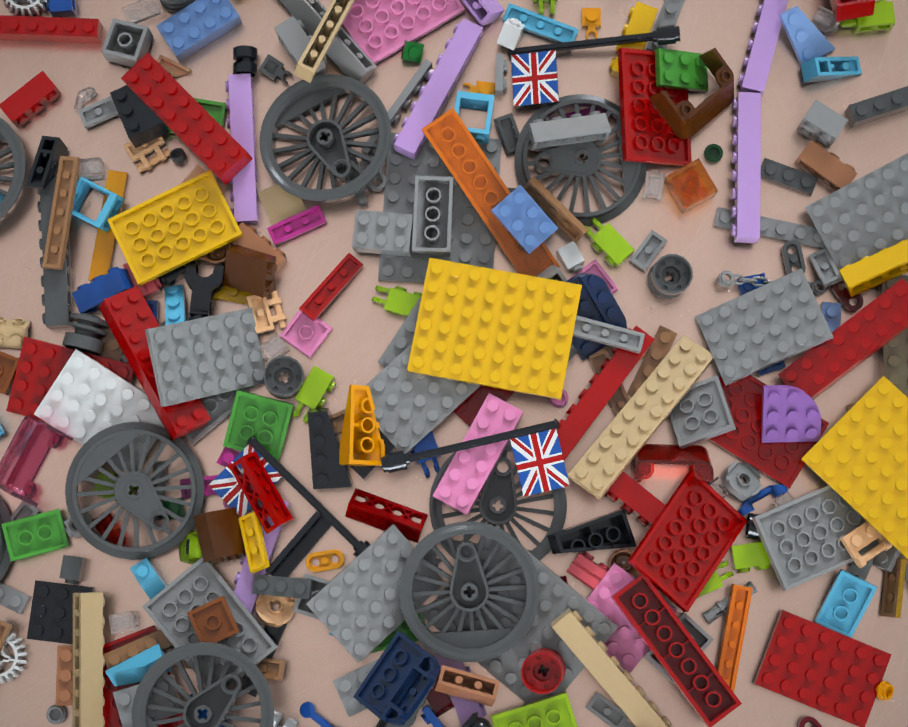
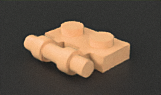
(143, 150)
(262, 314)

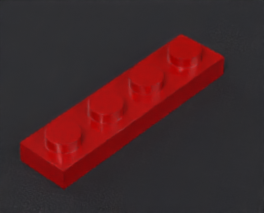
(331, 287)

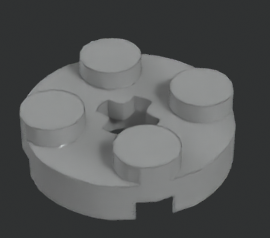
(736, 486)

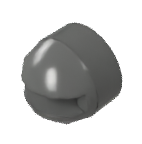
(178, 156)

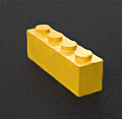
(641, 22)
(876, 268)

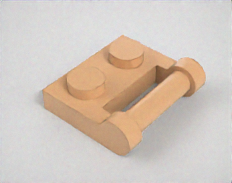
(861, 537)

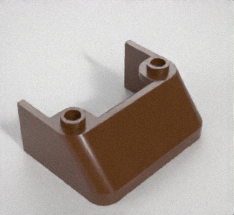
(686, 119)

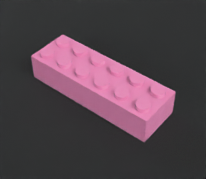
(473, 466)

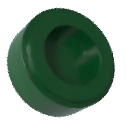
(713, 153)

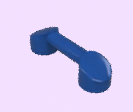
(776, 490)
(308, 710)

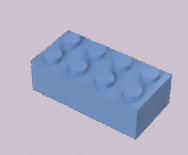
(198, 26)

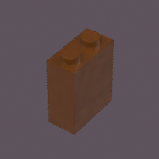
(249, 271)
(219, 535)

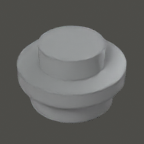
(56, 714)

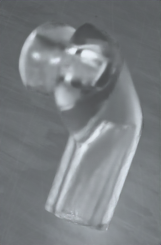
(84, 96)

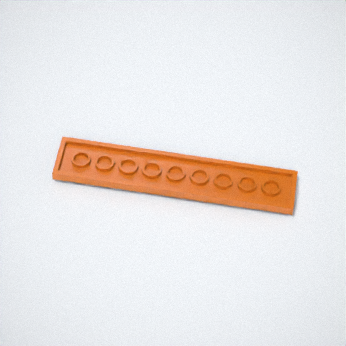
(481, 187)

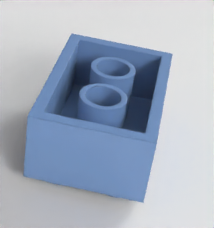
(524, 219)

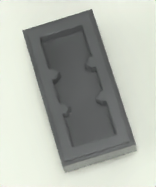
(507, 132)

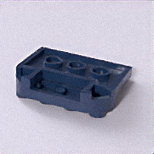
(596, 304)
(398, 680)

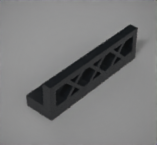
(299, 546)

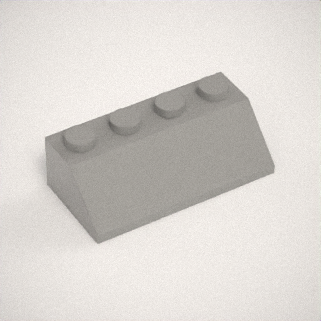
(569, 130)
(433, 215)

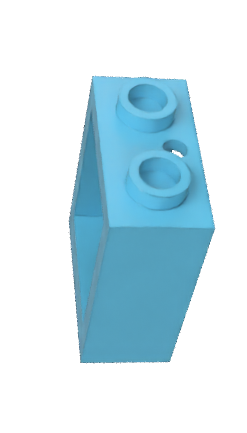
(479, 102)
(110, 208)

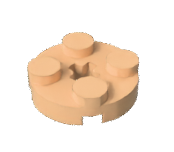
(271, 617)

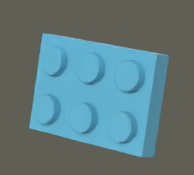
(845, 603)

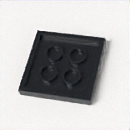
(53, 611)

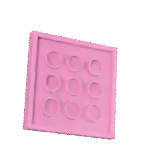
(625, 641)

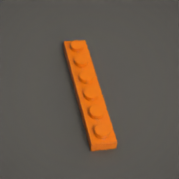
(734, 633)

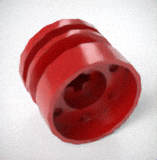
(537, 680)

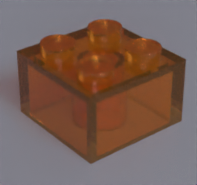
(690, 185)

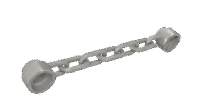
(722, 282)

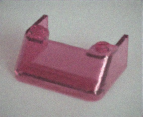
(26, 456)

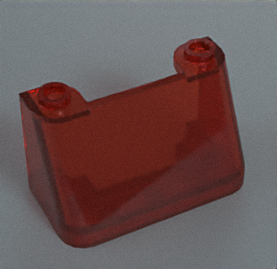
(694, 456)

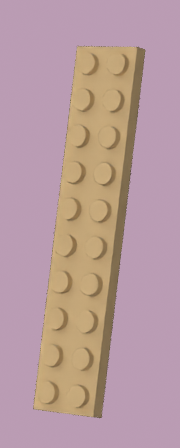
(641, 417)

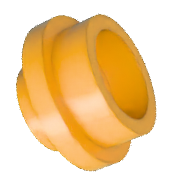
(884, 691)

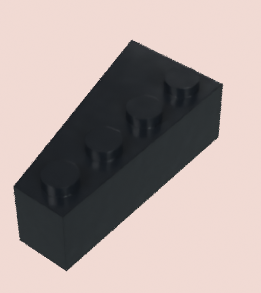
(325, 452)
(600, 533)

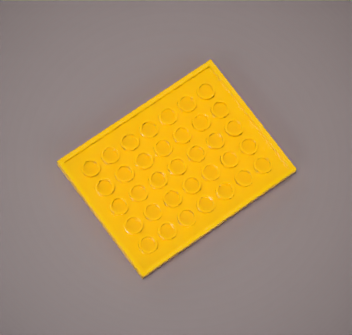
(494, 328)
(868, 461)

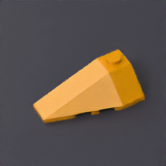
(360, 432)

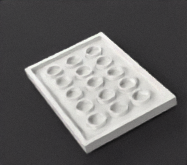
(94, 398)

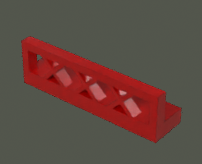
(263, 490)
(384, 518)

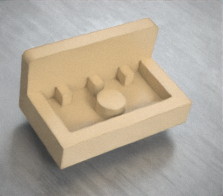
(13, 332)

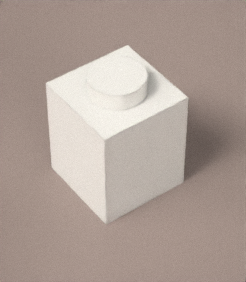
(511, 33)
(571, 257)

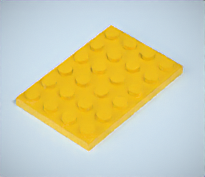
(174, 228)

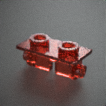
(113, 535)

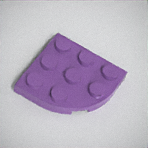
(789, 415)

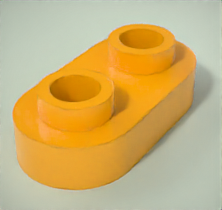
(325, 561)

